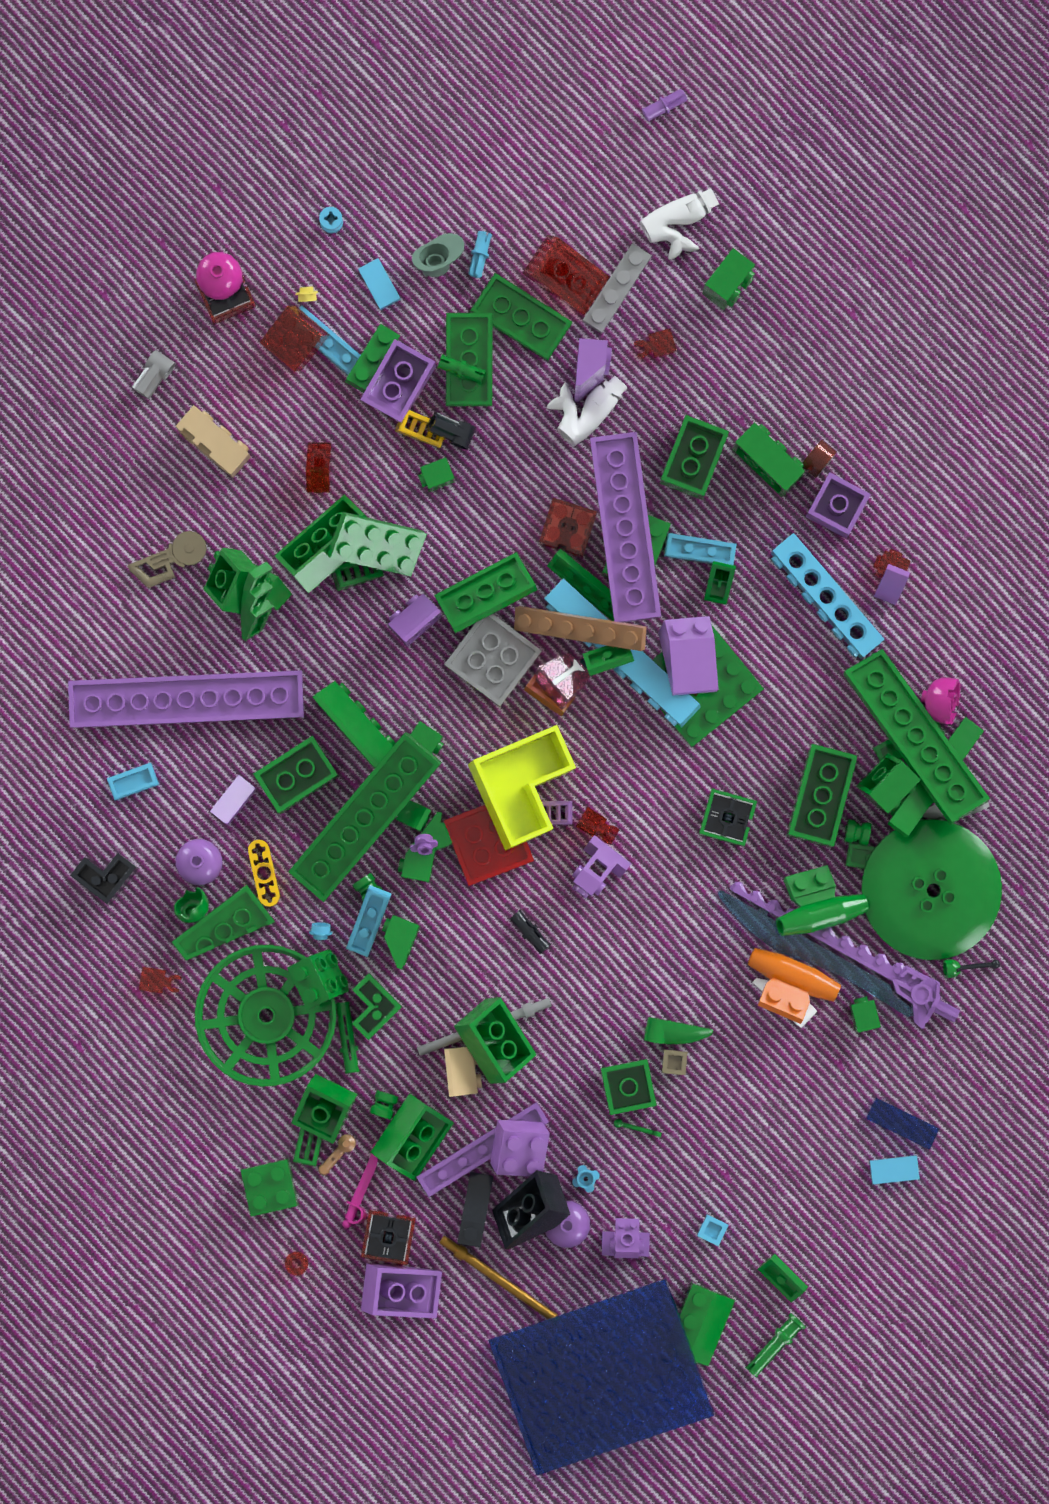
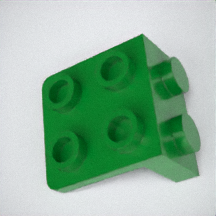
(318, 978)

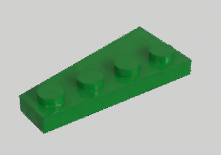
(229, 920)

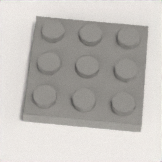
(493, 658)

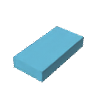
(379, 284)
(133, 781)
(894, 1169)

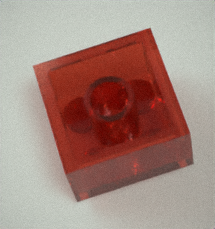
(294, 338)

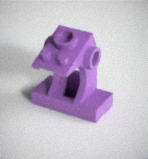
(587, 881)
(625, 1240)

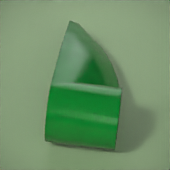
(672, 1032)

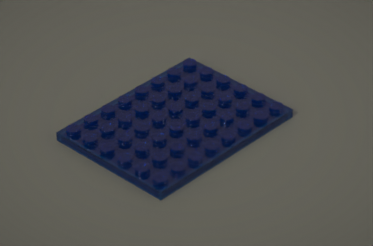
(601, 1377)

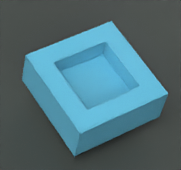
(712, 1230)

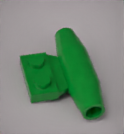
(817, 903)

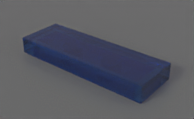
(902, 1123)

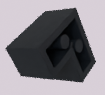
(105, 883)

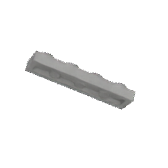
(617, 288)

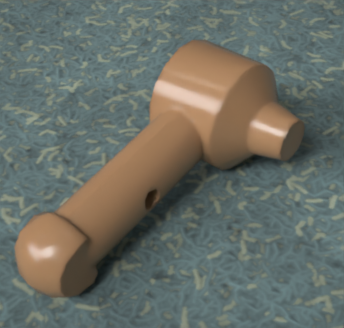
(345, 1144)

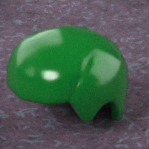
(192, 906)

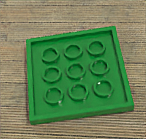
(735, 690)

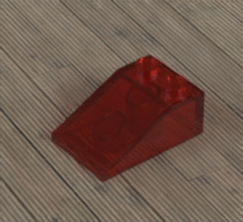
(565, 274)

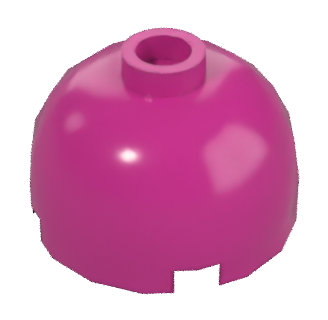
(219, 275)
(942, 699)

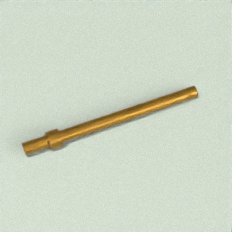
(461, 1253)

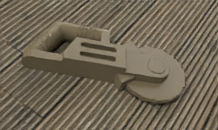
(186, 549)

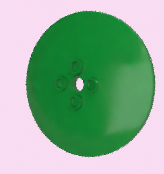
(898, 882)

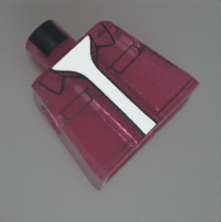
(562, 678)

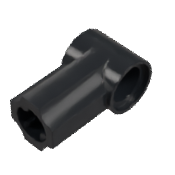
(457, 432)

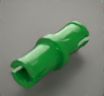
(461, 369)

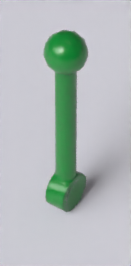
(618, 1123)

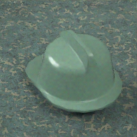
(437, 255)

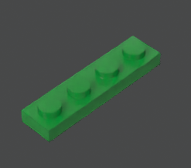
(583, 582)

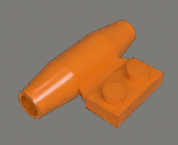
(790, 984)

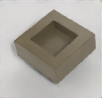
(674, 1062)

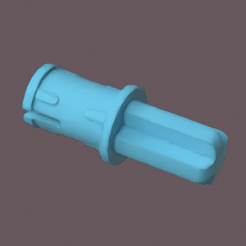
(479, 254)

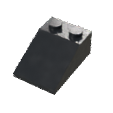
(531, 1209)

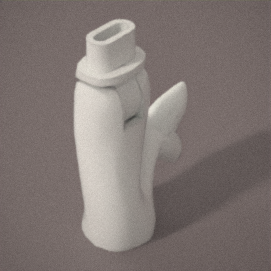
(678, 212)
(595, 409)

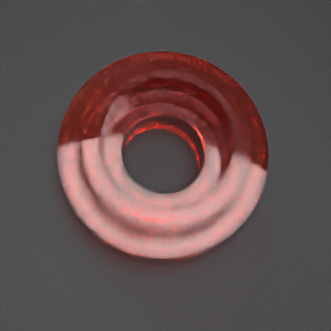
(289, 1266)

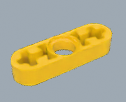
(254, 857)

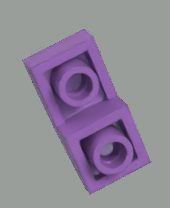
(892, 584)

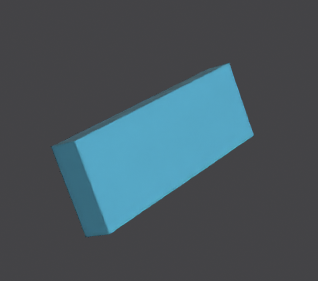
(699, 549)
(368, 921)

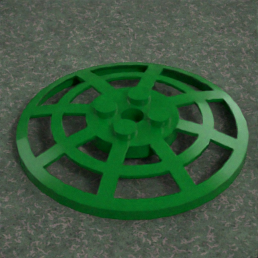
(253, 1026)

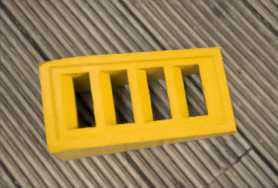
(400, 428)

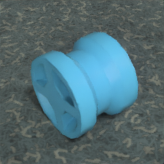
(331, 225)

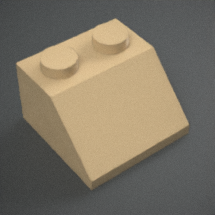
(461, 1072)

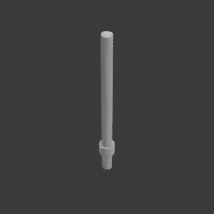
(527, 1010)

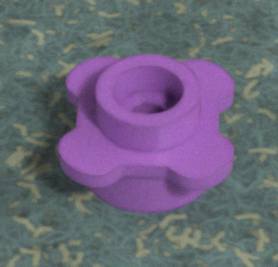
(423, 844)

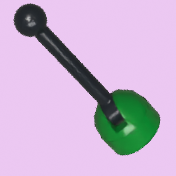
(952, 968)

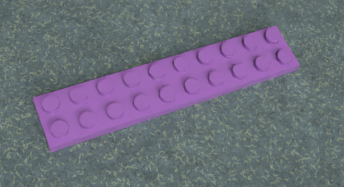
(186, 699)

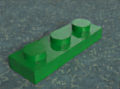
(371, 358)

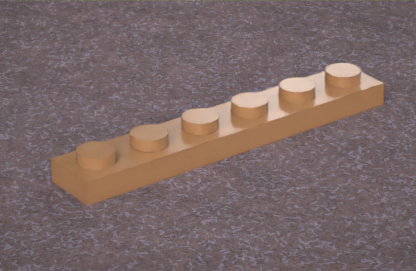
(580, 628)

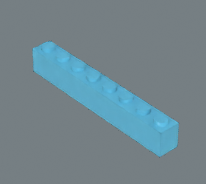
(643, 671)

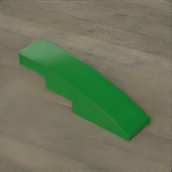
(254, 603)

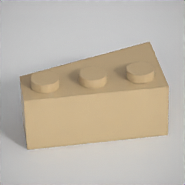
(213, 441)

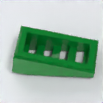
(340, 585)

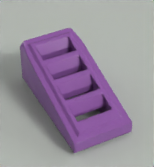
(568, 811)

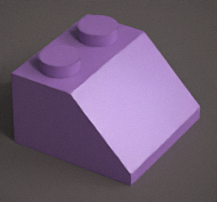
(414, 619)

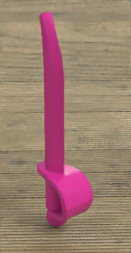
(359, 1194)

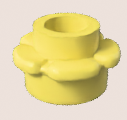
(306, 294)

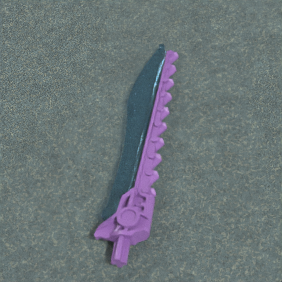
(907, 982)

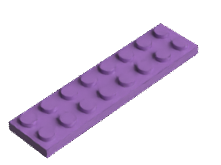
(625, 527)

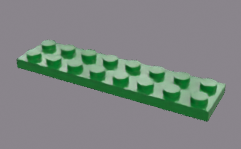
(916, 736)
(365, 816)

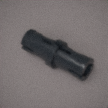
(530, 931)

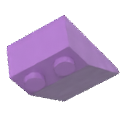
(398, 381)
(689, 655)
(401, 1291)

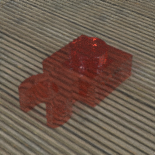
(659, 343)
(594, 824)
(155, 980)

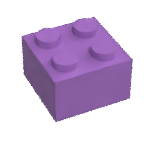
(838, 505)
(519, 1147)

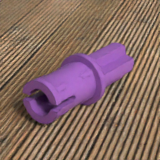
(664, 104)

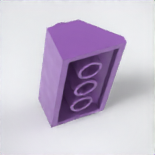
(592, 365)

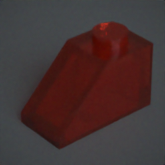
(318, 467)

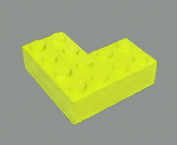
(509, 782)

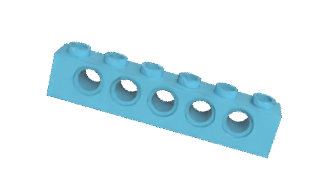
(825, 583)

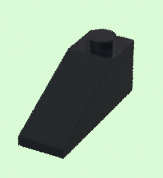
(475, 1209)

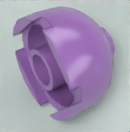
(199, 862)
(571, 1230)

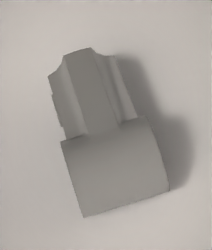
(156, 369)

